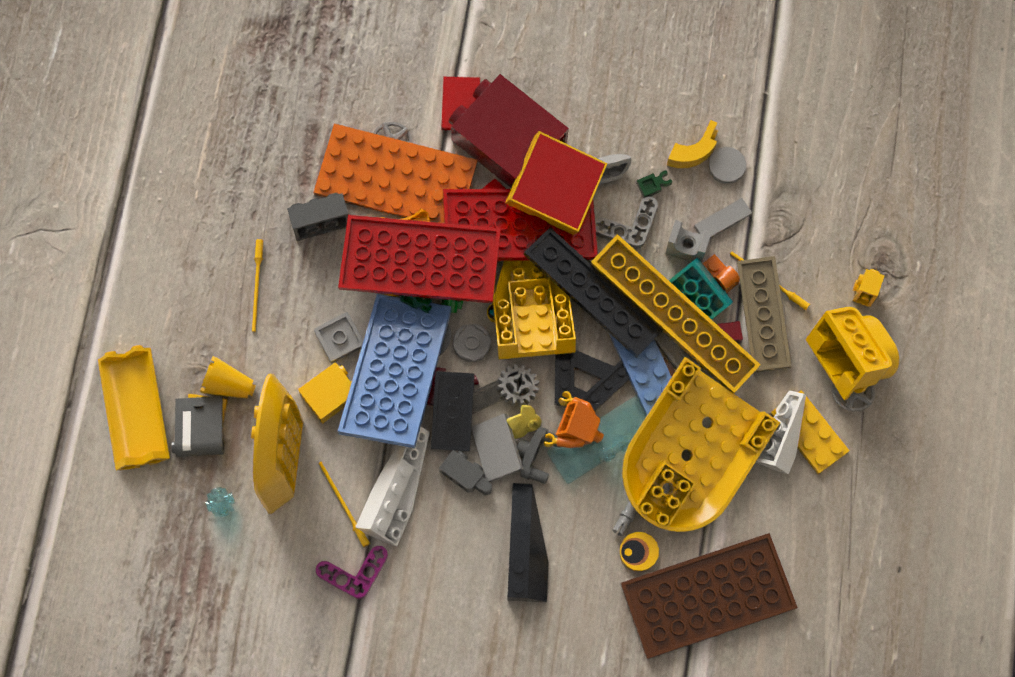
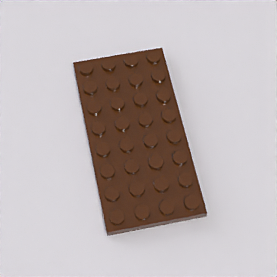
(708, 596)

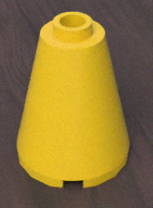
(226, 381)

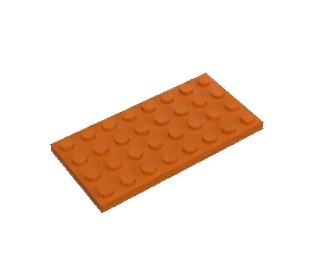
(390, 173)

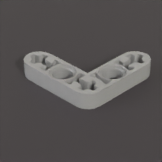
(629, 232)

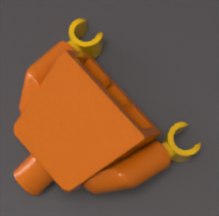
(577, 425)

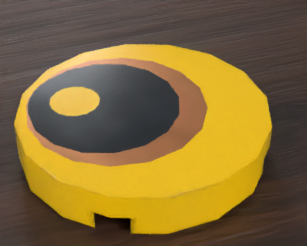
(639, 551)

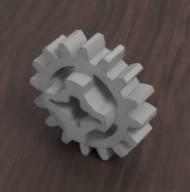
(525, 387)

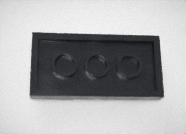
(452, 411)

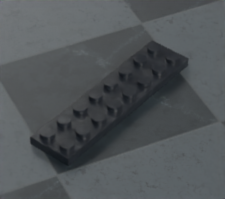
(593, 292)

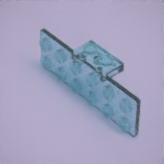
(618, 430)

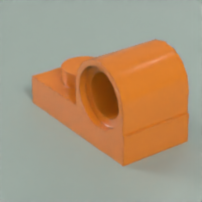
(725, 276)

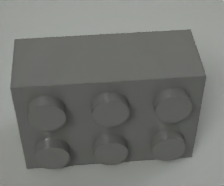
(318, 216)

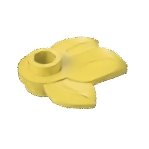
(525, 422)

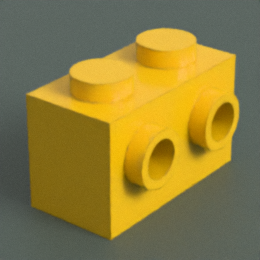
(867, 287)

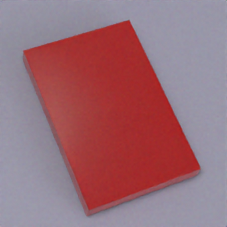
(456, 92)

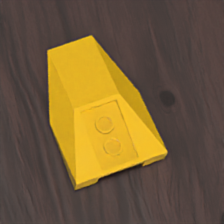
(531, 313)

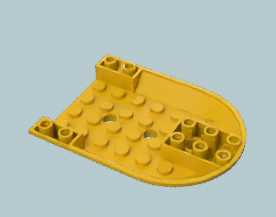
(276, 445)
(718, 457)

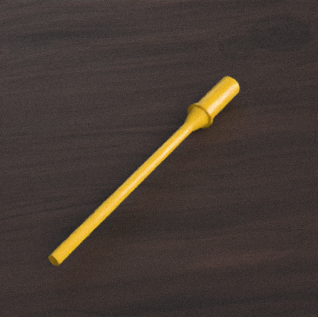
(258, 259)
(792, 296)
(361, 535)

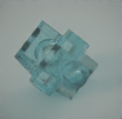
(220, 509)

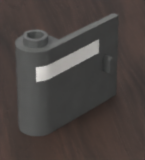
(198, 427)

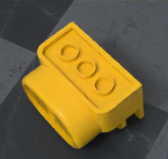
(853, 350)

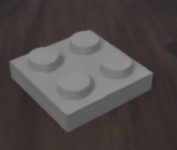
(339, 337)

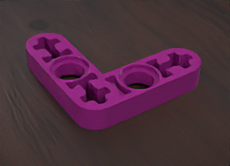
(360, 579)

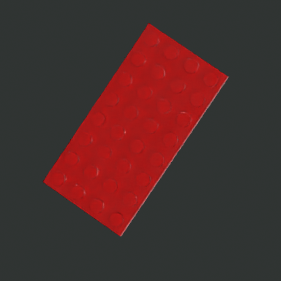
(518, 228)
(420, 259)

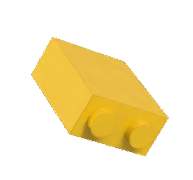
(327, 392)

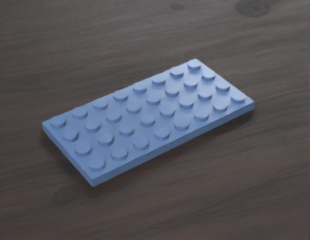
(394, 372)

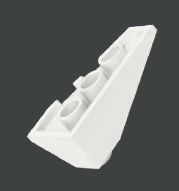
(783, 444)

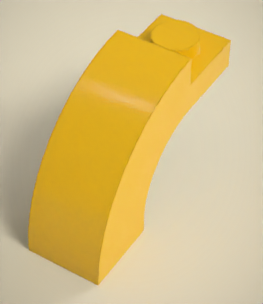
(693, 155)

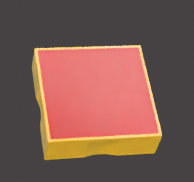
(556, 183)

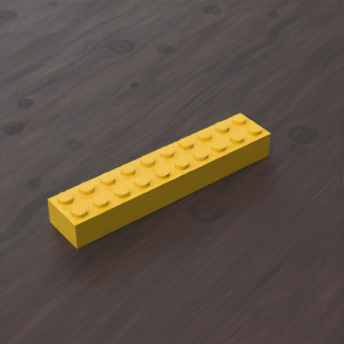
(675, 314)

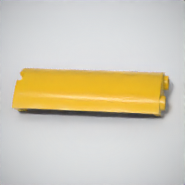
(133, 408)

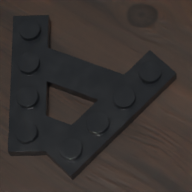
(610, 377)

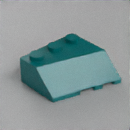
(701, 288)

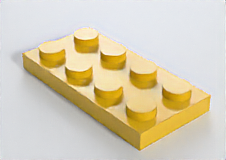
(817, 439)

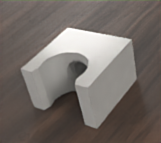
(680, 236)

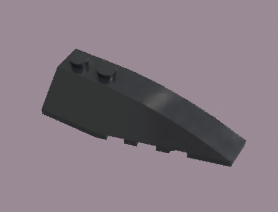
(527, 549)

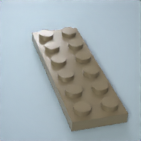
(764, 313)

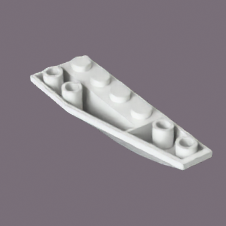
(394, 493)

